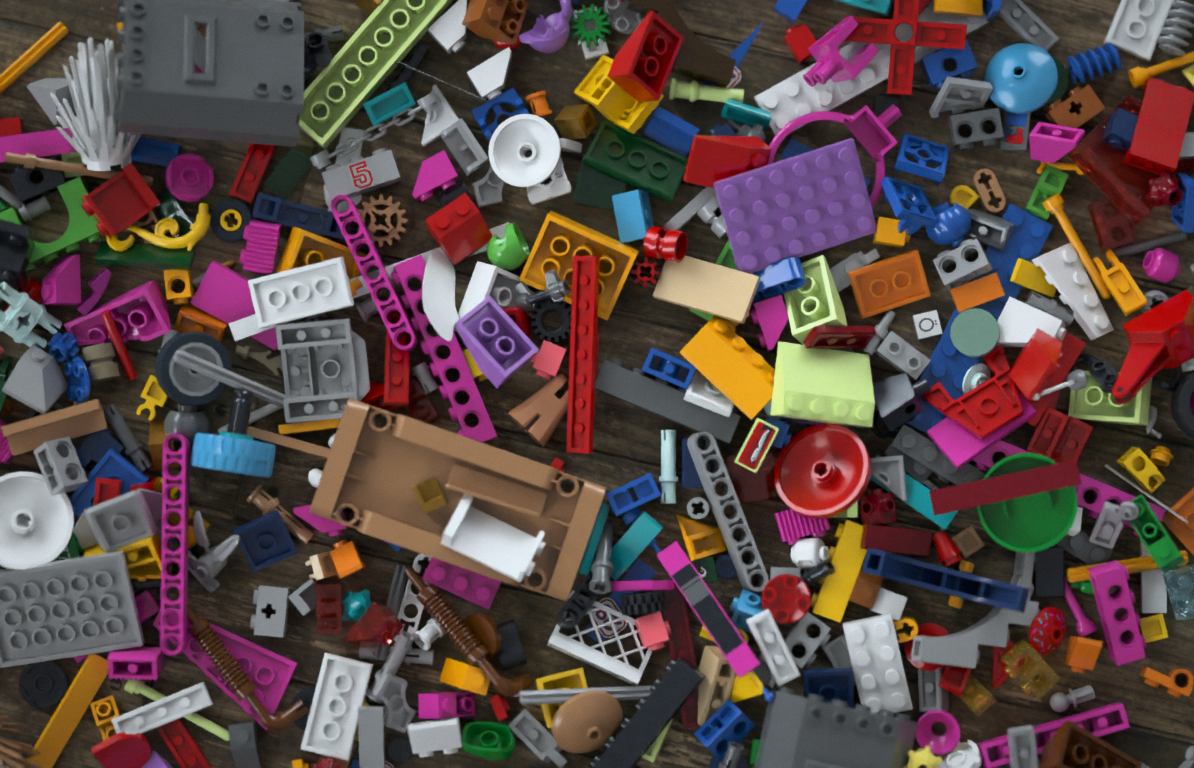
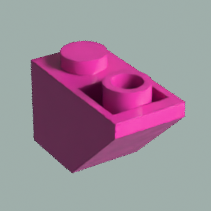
(433, 175)
(771, 318)
(446, 704)

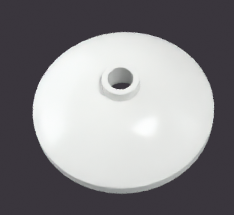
(512, 141)

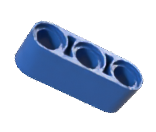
(779, 279)

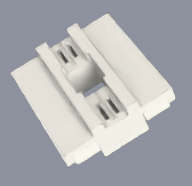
(557, 187)

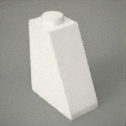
(1021, 320)

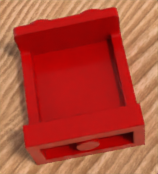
(120, 202)

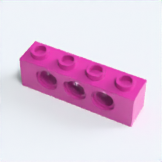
(1102, 579)

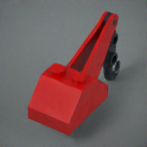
(1156, 341)

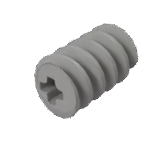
(1177, 28)

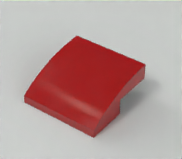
(1060, 436)

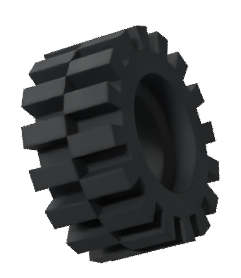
(538, 317)
(643, 602)

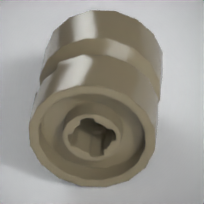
(101, 363)

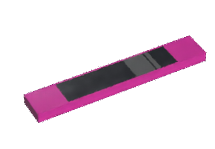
(708, 609)

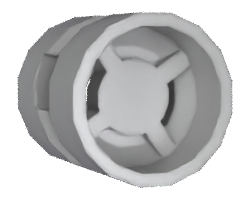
(707, 214)

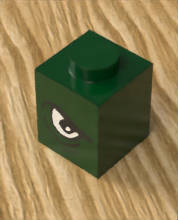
(706, 569)

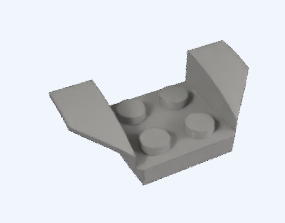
(120, 520)

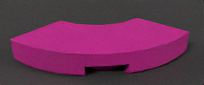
(642, 585)

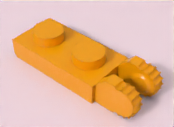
(1121, 284)

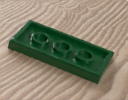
(636, 160)

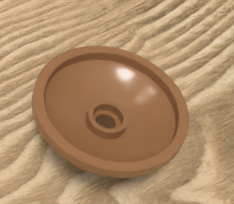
(587, 721)

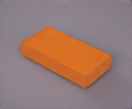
(977, 292)

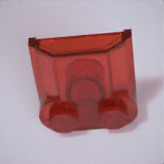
(751, 485)

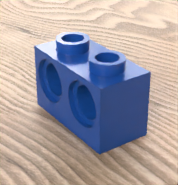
(633, 494)
(723, 727)

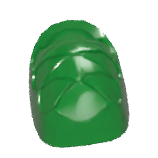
(488, 740)

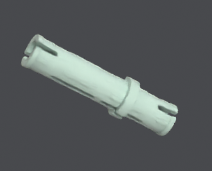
(668, 467)

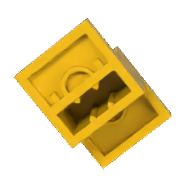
(612, 100)

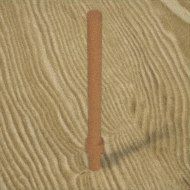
(31, 161)

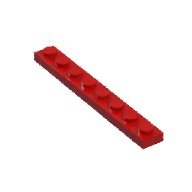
(583, 354)

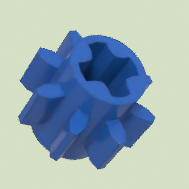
(63, 346)

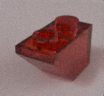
(375, 627)

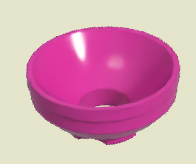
(942, 743)

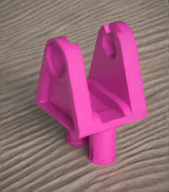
(829, 60)

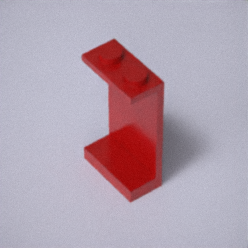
(1160, 127)

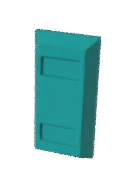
(389, 104)
(746, 114)

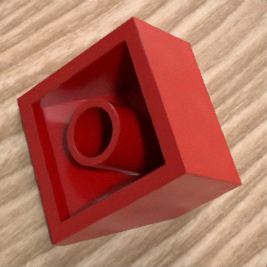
(459, 229)

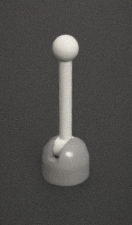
(1075, 380)

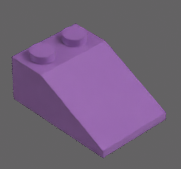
(495, 341)

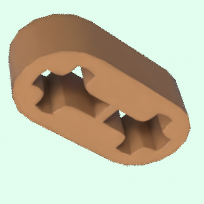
(994, 188)

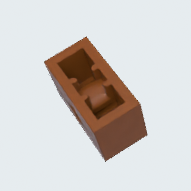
(1086, 102)

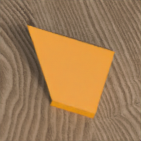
(700, 538)

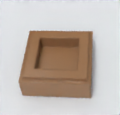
(968, 541)

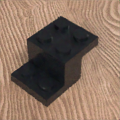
(15, 253)

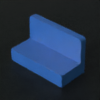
(671, 131)

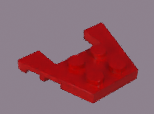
(986, 406)

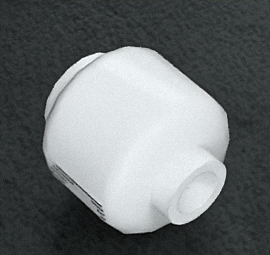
(809, 552)

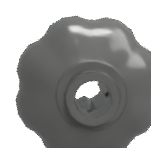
(186, 421)

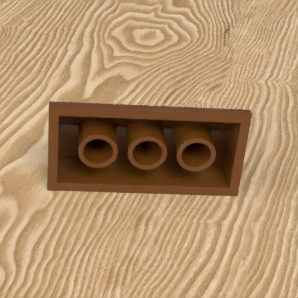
(1080, 749)

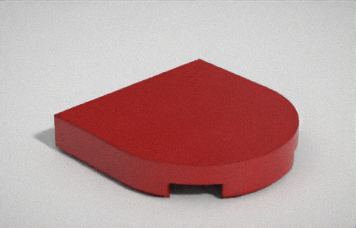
(123, 751)

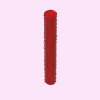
(119, 345)

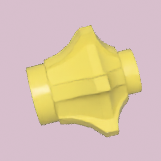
(923, 756)

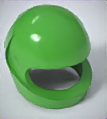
(510, 250)

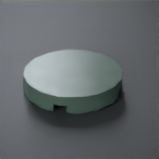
(975, 332)

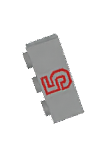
(362, 174)

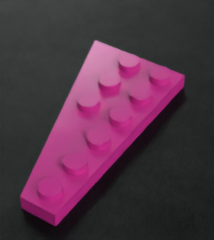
(265, 668)

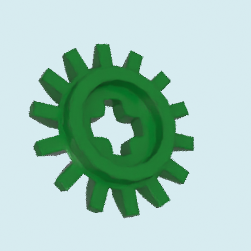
(600, 23)

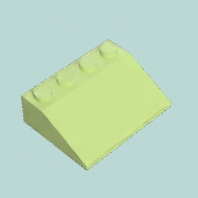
(823, 386)

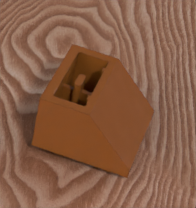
(496, 19)

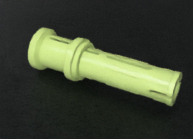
(702, 92)

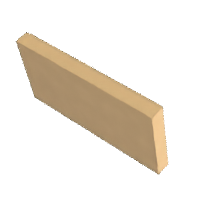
(707, 288)

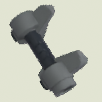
(556, 290)

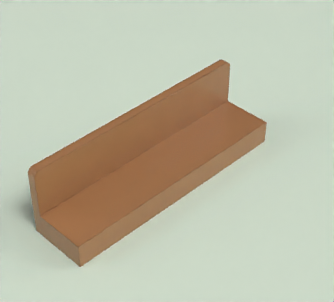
(67, 422)
(496, 490)

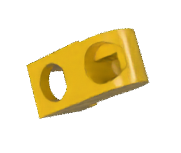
(1141, 469)

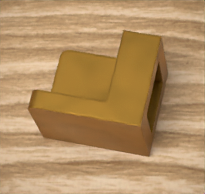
(575, 121)
(429, 495)

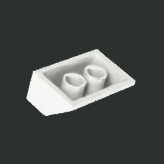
(490, 281)

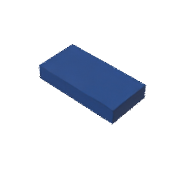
(155, 152)

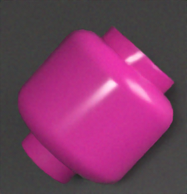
(1161, 265)

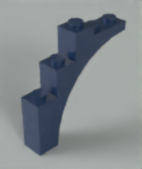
(945, 580)

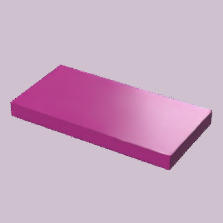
(229, 299)
(963, 446)

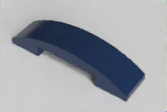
(297, 215)

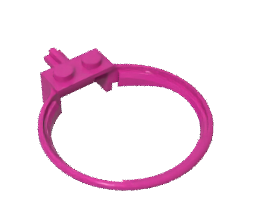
(865, 127)

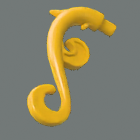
(166, 225)

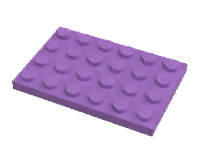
(795, 206)

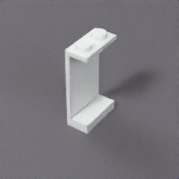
(492, 541)

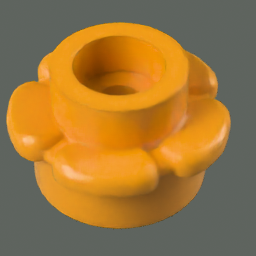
(1161, 456)

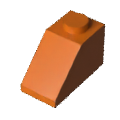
(347, 558)
(1082, 653)

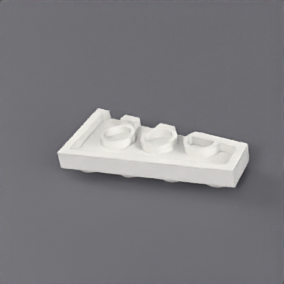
(1069, 277)

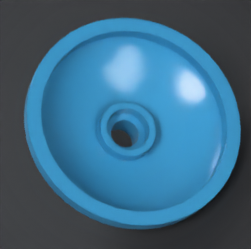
(1025, 91)

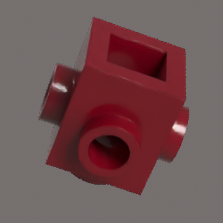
(877, 507)

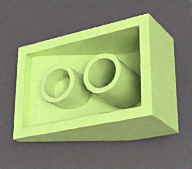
(815, 302)
(1100, 406)

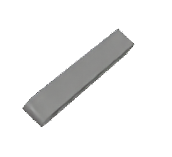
(718, 504)

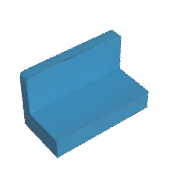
(632, 215)

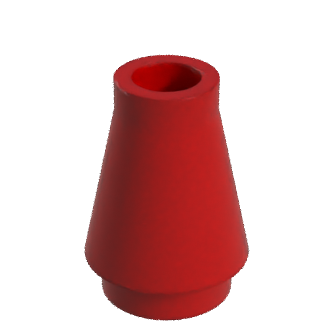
(946, 549)

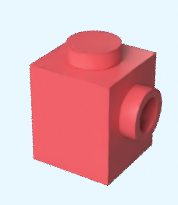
(548, 360)
(653, 631)

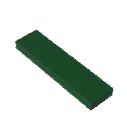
(146, 256)

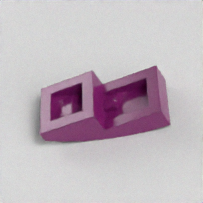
(98, 285)

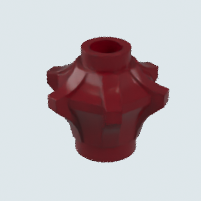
(1164, 190)

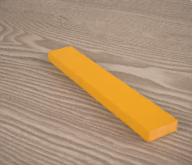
(70, 710)

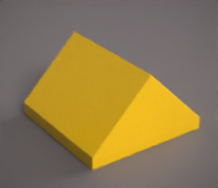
(564, 680)

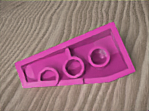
(137, 315)

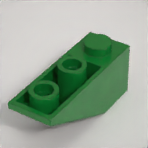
(1155, 536)

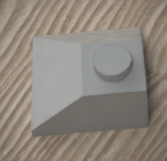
(36, 380)

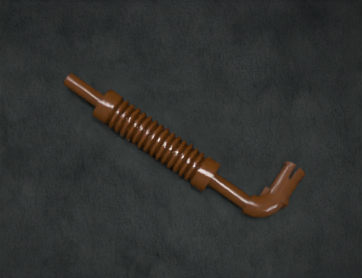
(463, 636)
(235, 677)

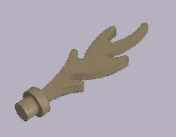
(272, 363)

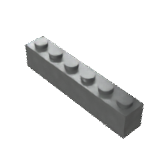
(663, 400)

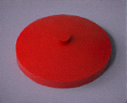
(822, 471)

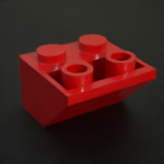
(1036, 363)

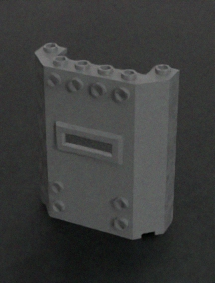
(249, 80)
(831, 735)

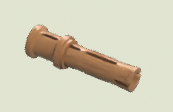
(268, 504)

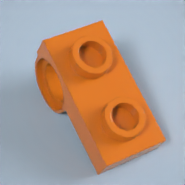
(1155, 679)

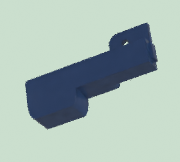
(95, 447)

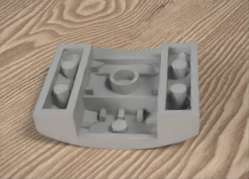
(321, 368)

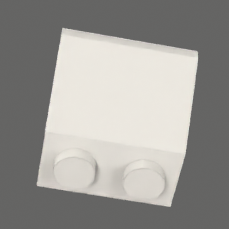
(435, 735)

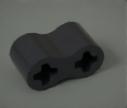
(511, 649)

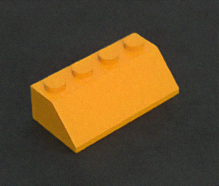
(731, 366)

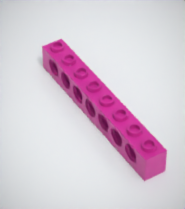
(484, 429)
(1101, 491)

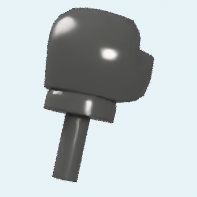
(755, 130)

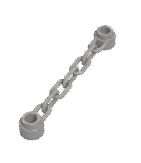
(323, 158)

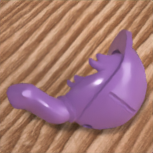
(551, 33)

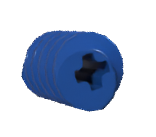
(1093, 62)

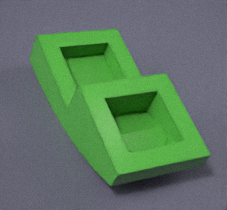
(1049, 184)

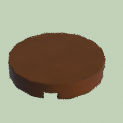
(485, 630)

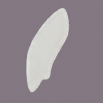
(439, 294)

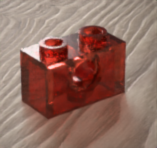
(328, 608)

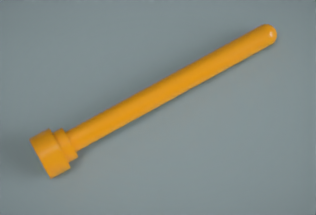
(1139, 76)
(1055, 206)

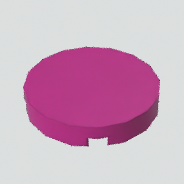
(189, 177)

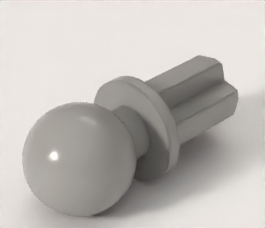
(1060, 702)

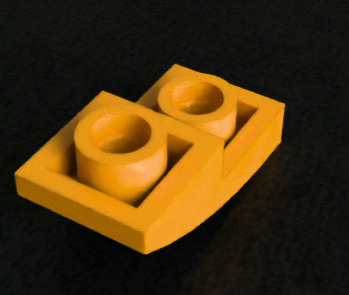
(103, 712)

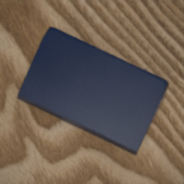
(690, 477)

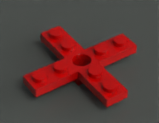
(903, 53)

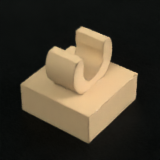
(322, 566)

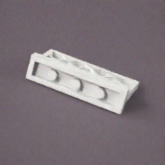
(594, 657)

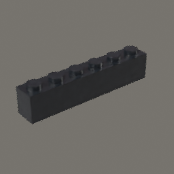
(651, 716)

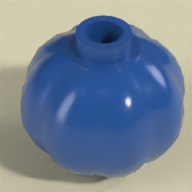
(952, 224)

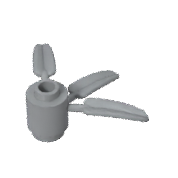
(213, 558)

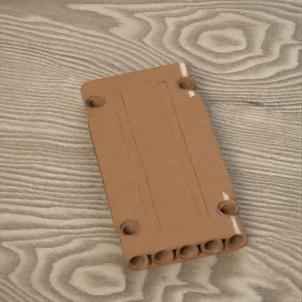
(378, 467)

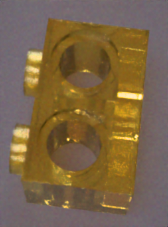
(1032, 666)

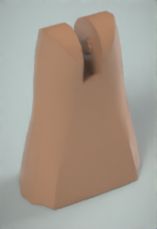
(542, 411)

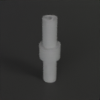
(881, 332)

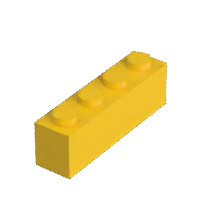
(847, 561)

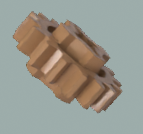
(389, 212)

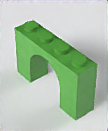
(80, 227)

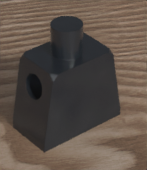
(899, 398)

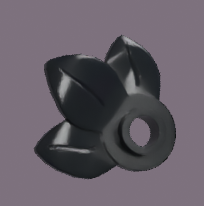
(316, 52)

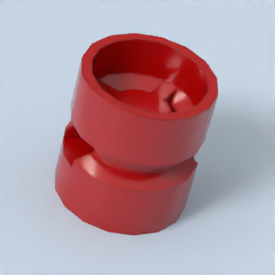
(667, 244)

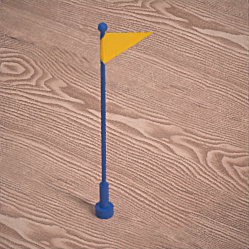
(743, 687)

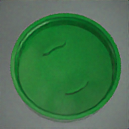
(1031, 520)

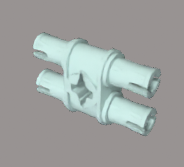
(33, 314)

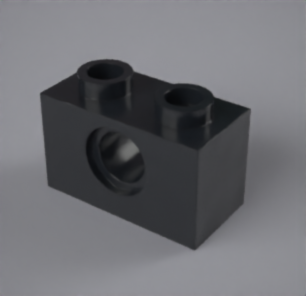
(25, 187)

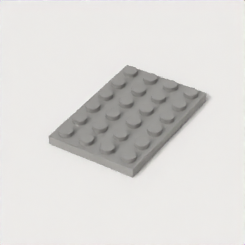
(67, 610)

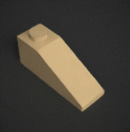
(716, 685)

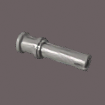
(393, 661)

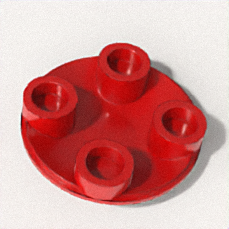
(786, 598)

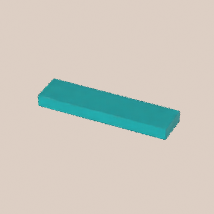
(920, 500)

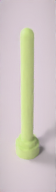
(138, 686)

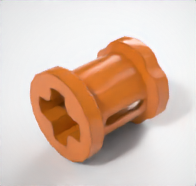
(539, 104)

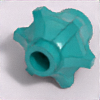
(355, 605)

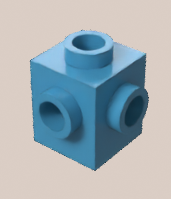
(745, 607)

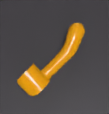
(1060, 166)

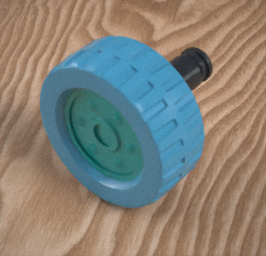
(234, 449)

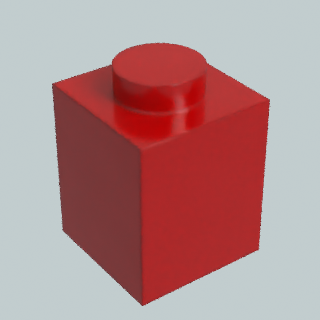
(798, 41)

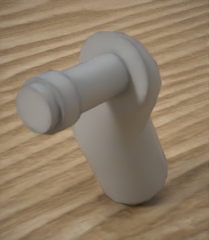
(1151, 421)

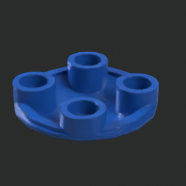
(78, 379)

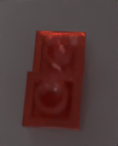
(419, 404)

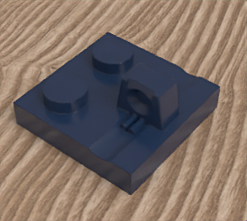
(265, 541)
(830, 684)

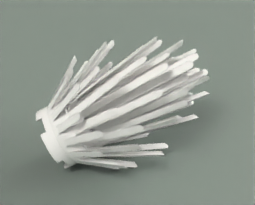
(94, 101)

